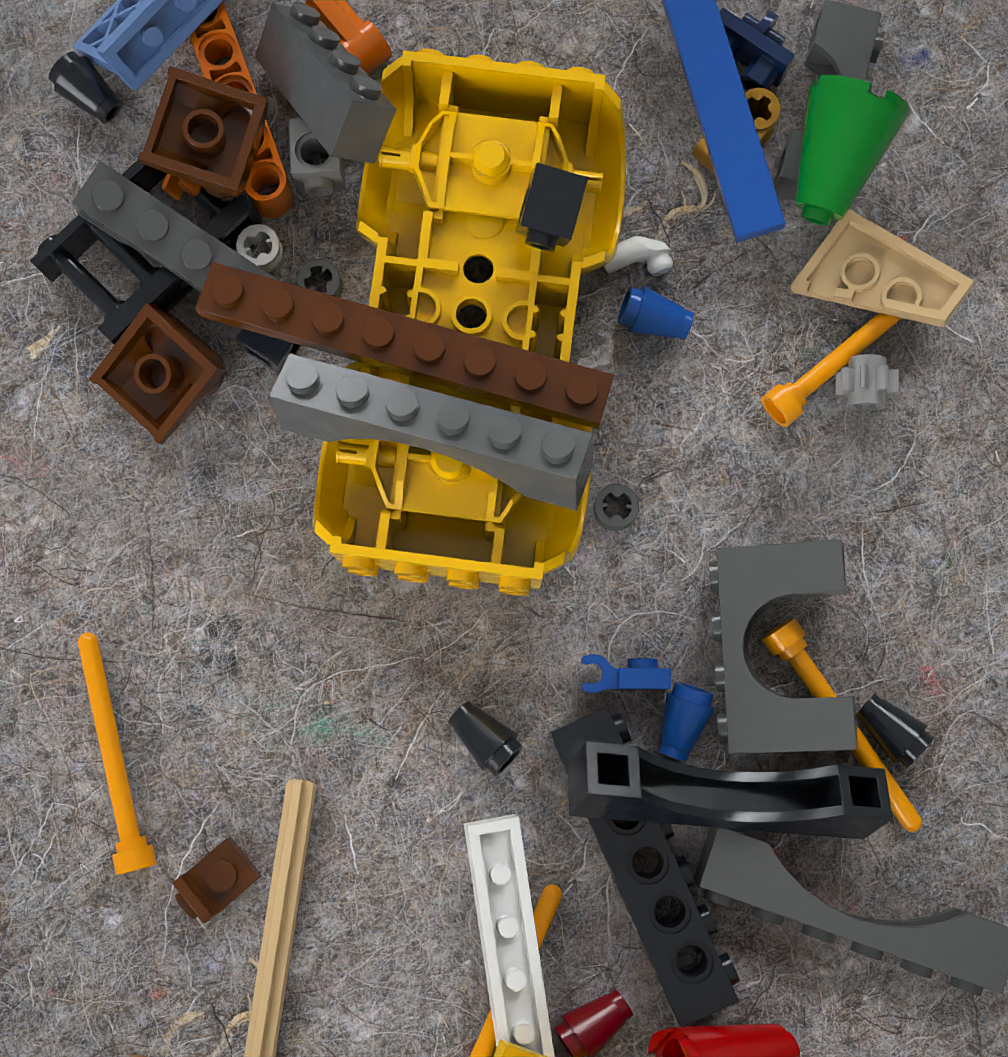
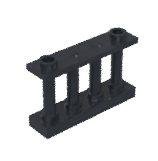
(158, 285)

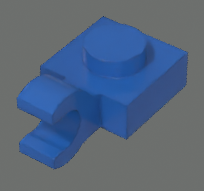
(639, 675)

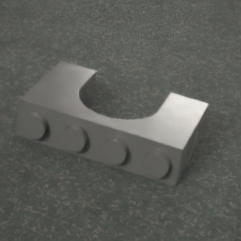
(748, 584)

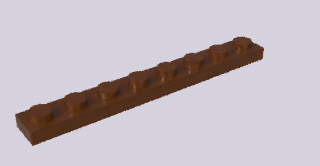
(405, 345)

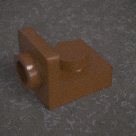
(215, 881)

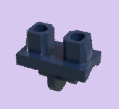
(757, 48)

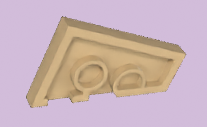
(882, 274)

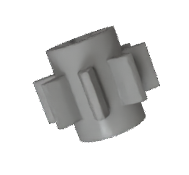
(867, 382)

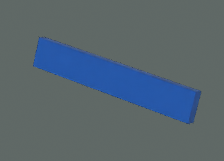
(724, 118)

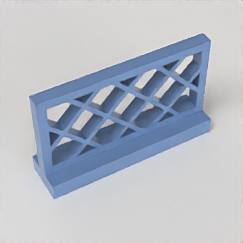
(141, 35)

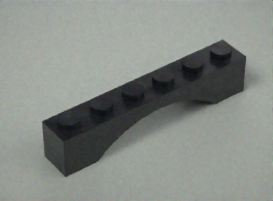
(643, 787)

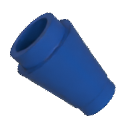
(654, 314)
(684, 719)

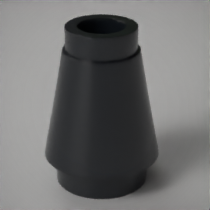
(83, 85)
(894, 730)
(486, 739)

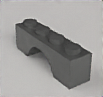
(840, 45)
(154, 228)

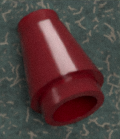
(593, 1024)

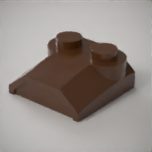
(205, 133)
(159, 371)

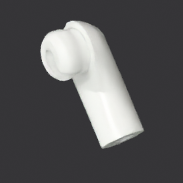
(643, 251)

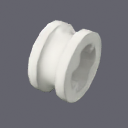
(254, 235)

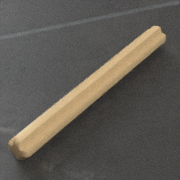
(280, 919)

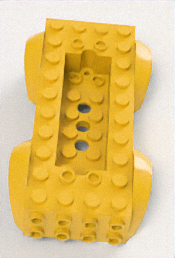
(429, 203)

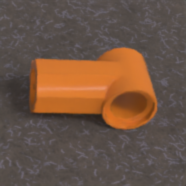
(356, 36)

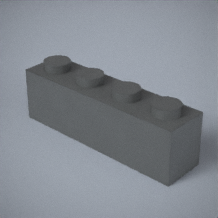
(324, 83)

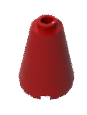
(724, 1041)

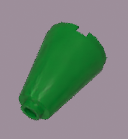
(843, 144)

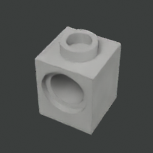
(313, 179)

